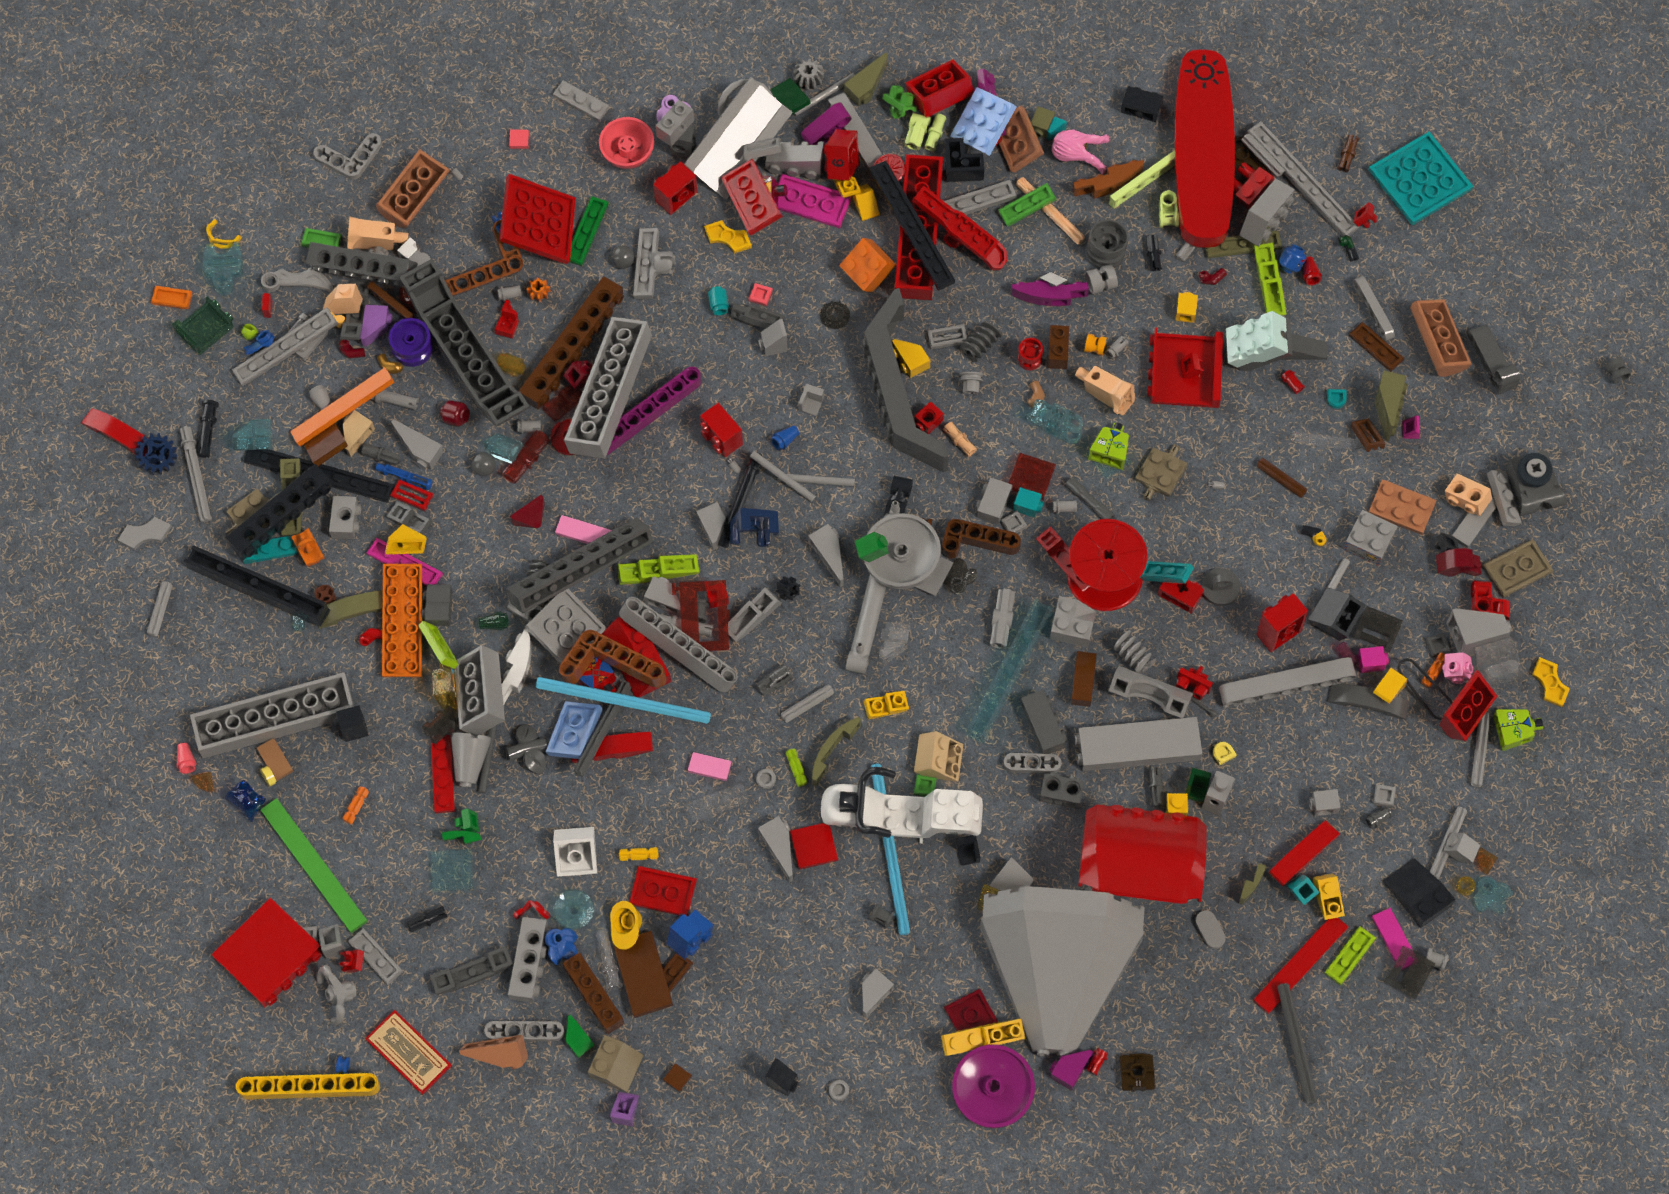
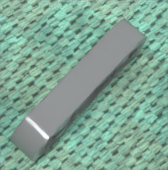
(1027, 756)

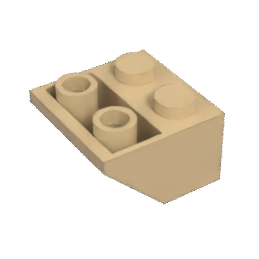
(938, 756)

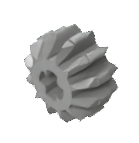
(803, 78)

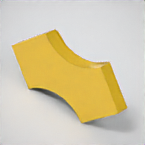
(720, 233)
(1554, 689)

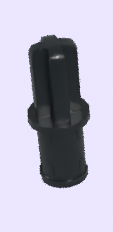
(1153, 252)
(426, 919)

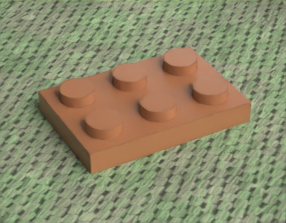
(1020, 142)
(1402, 507)

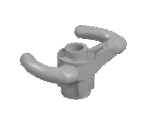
(337, 992)

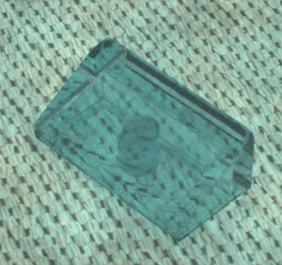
(503, 447)

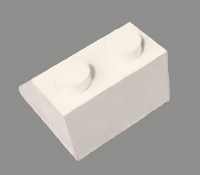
(575, 851)

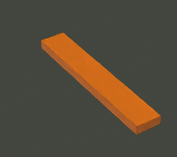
(342, 407)

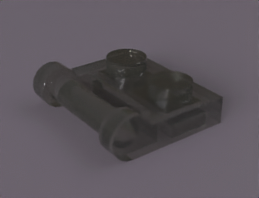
(1380, 623)
(1416, 974)

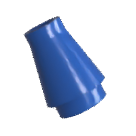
(783, 438)

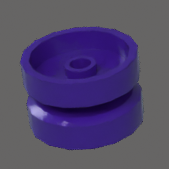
(411, 342)

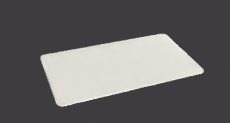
(1053, 278)

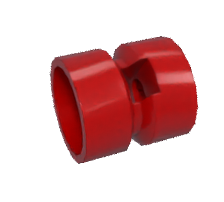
(1030, 353)

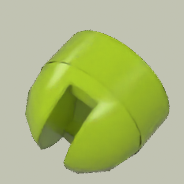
(249, 331)

